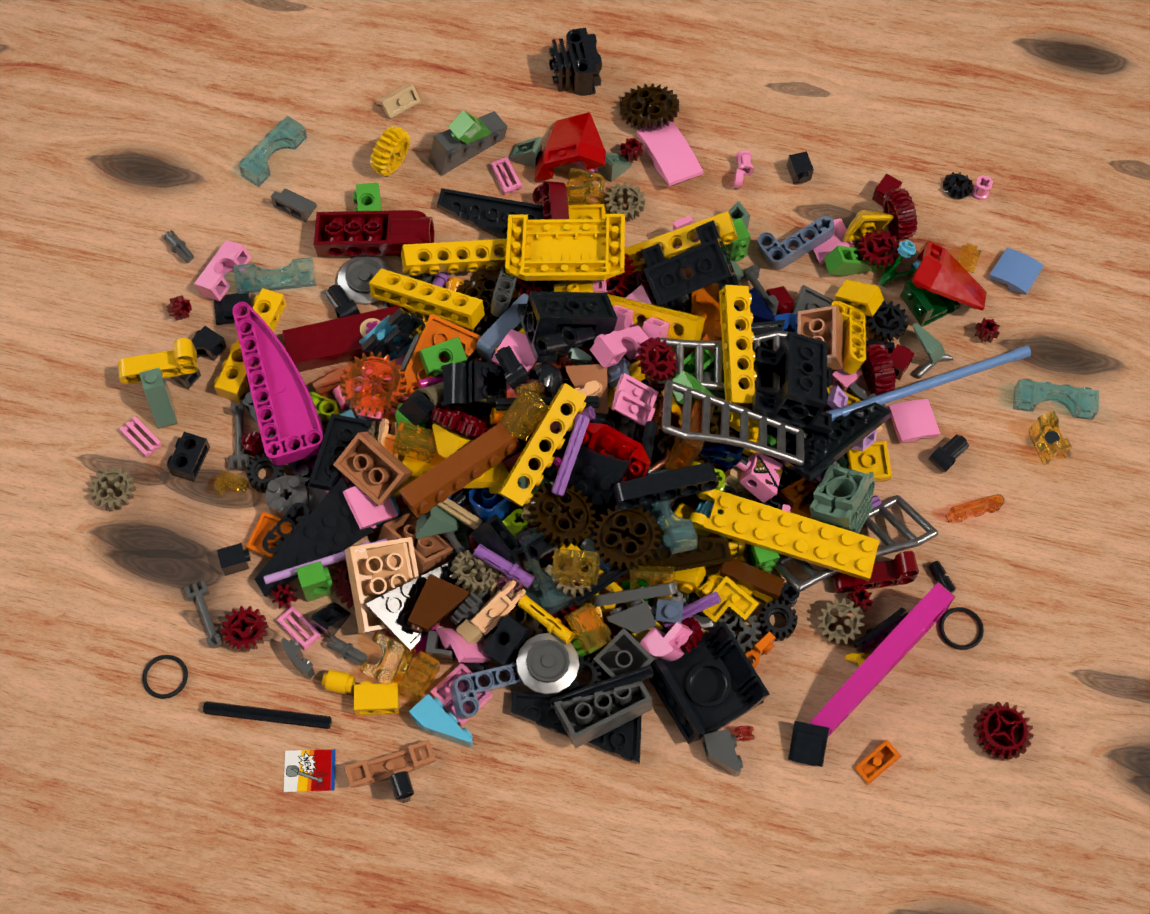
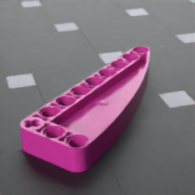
(288, 398)
(885, 657)

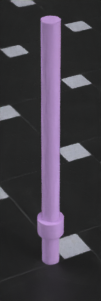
(325, 561)

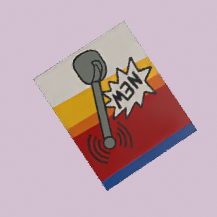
(309, 770)

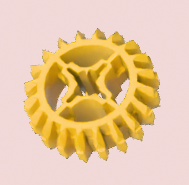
(390, 151)

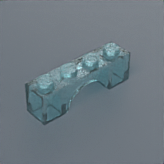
(287, 135)
(297, 274)
(1081, 402)
(678, 531)
(550, 597)

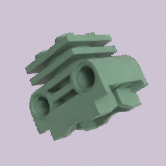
(843, 498)

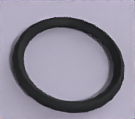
(961, 647)
(178, 690)

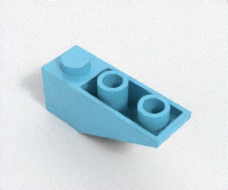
(436, 722)

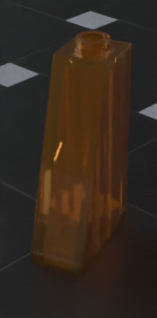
(685, 451)

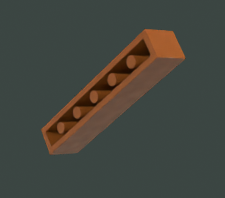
(459, 469)

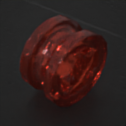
(744, 733)

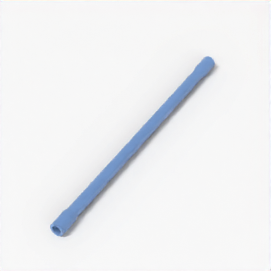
(1013, 355)

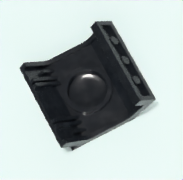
(708, 685)

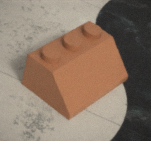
(827, 326)
(372, 468)
(429, 551)

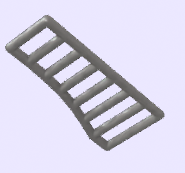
(718, 366)
(724, 437)
(890, 547)

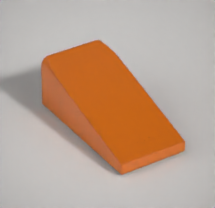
(877, 761)

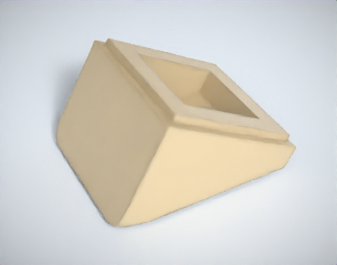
(470, 632)

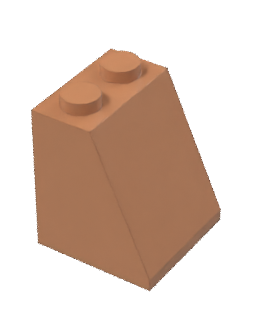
(584, 373)

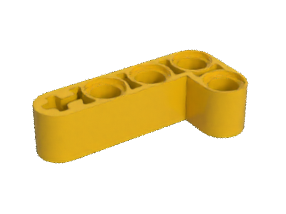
(853, 336)
(172, 362)

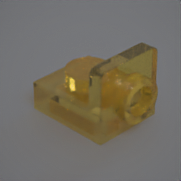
(969, 257)
(231, 481)

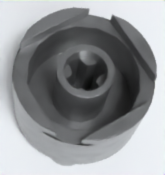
(286, 488)

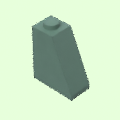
(158, 397)

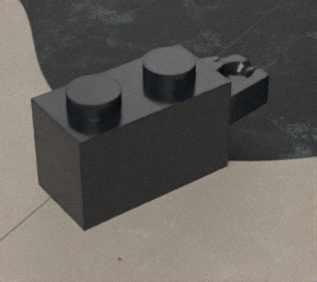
(497, 538)

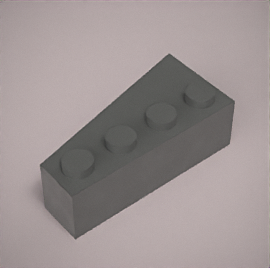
(449, 153)
(599, 713)

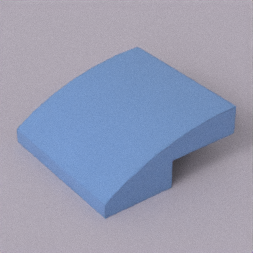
(1016, 271)

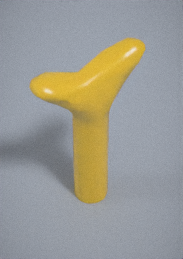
(857, 658)

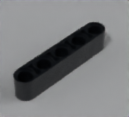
(665, 486)

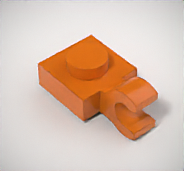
(764, 646)

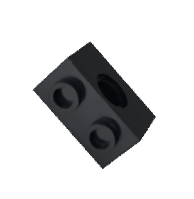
(518, 634)

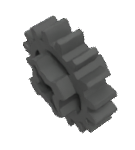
(468, 608)
(747, 631)

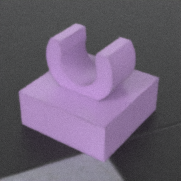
(836, 398)

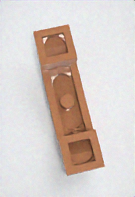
(380, 769)

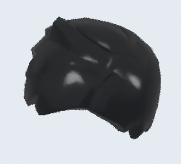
(549, 376)

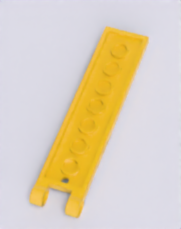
(788, 534)

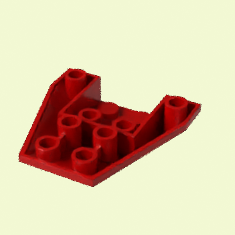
(569, 142)
(946, 277)
(610, 441)

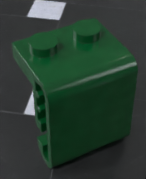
(925, 304)

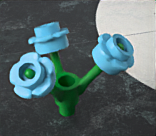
(905, 249)

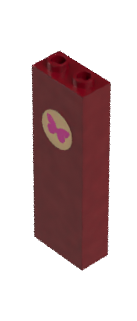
(331, 340)

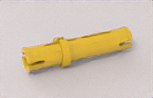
(713, 581)
(552, 624)

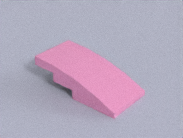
(670, 153)

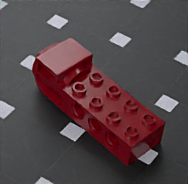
(370, 232)

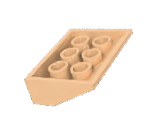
(375, 571)

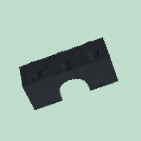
(206, 344)

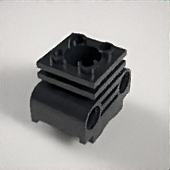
(578, 62)
(473, 387)

